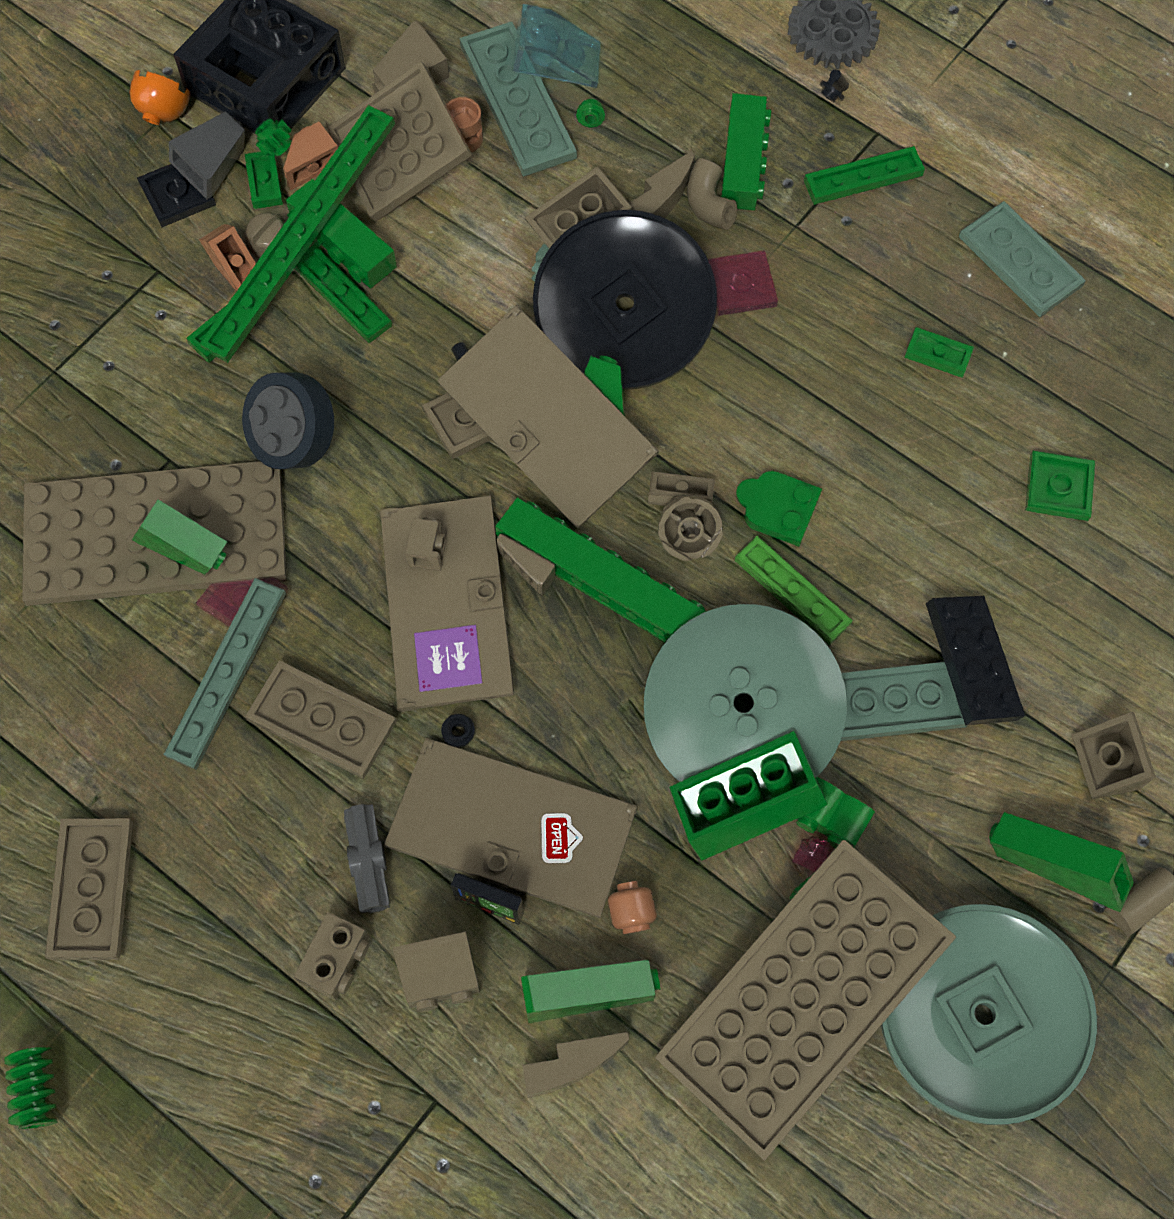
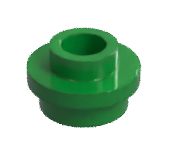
(587, 108)

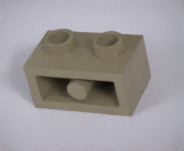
(332, 956)

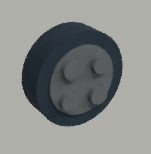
(288, 420)

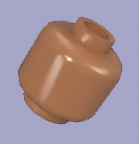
(632, 908)

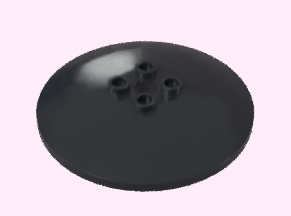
(632, 258)

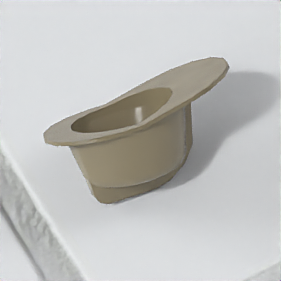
(262, 230)

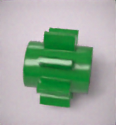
(273, 137)

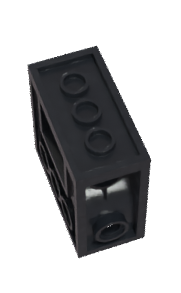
(286, 66)

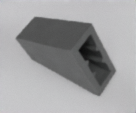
(208, 152)

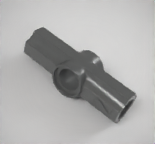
(366, 859)

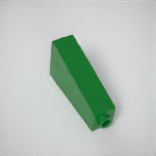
(1064, 859)
(588, 989)

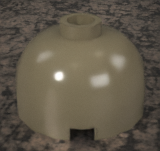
(690, 527)

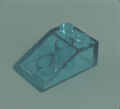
(555, 48)

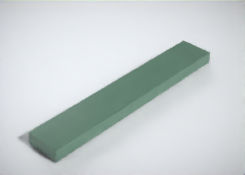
(225, 674)

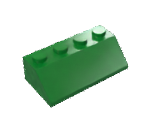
(747, 796)

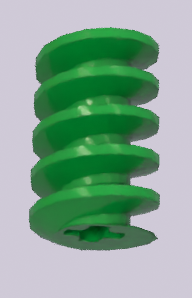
(29, 1088)

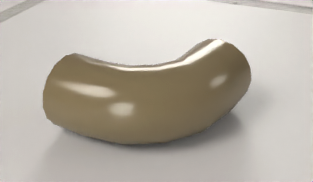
(703, 198)

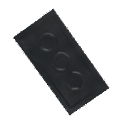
(975, 660)

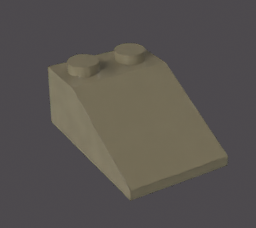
(581, 200)
(437, 971)

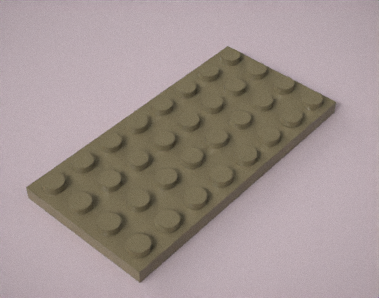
(84, 530)
(805, 998)

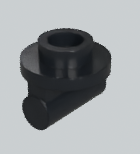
(834, 86)

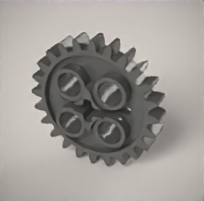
(833, 30)

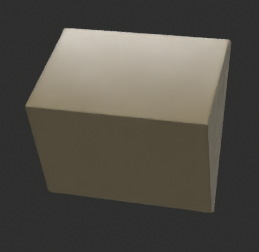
(1114, 757)

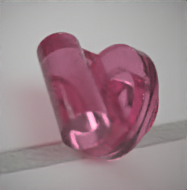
(812, 853)

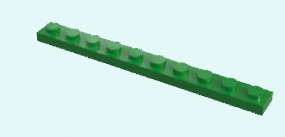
(297, 234)

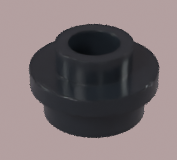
(454, 721)

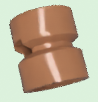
(468, 119)

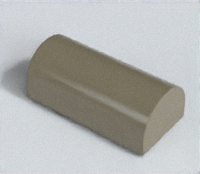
(669, 486)
(1145, 901)

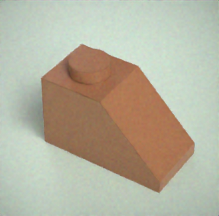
(308, 155)
(229, 254)

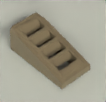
(531, 566)

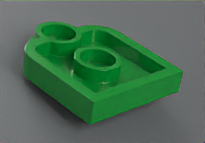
(778, 505)

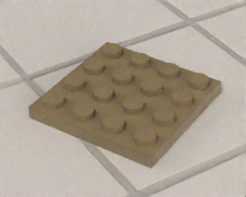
(416, 150)

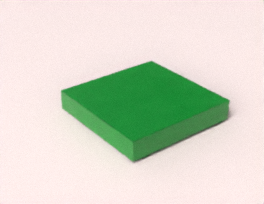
(1060, 485)

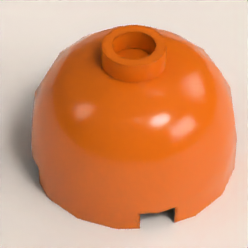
(158, 97)

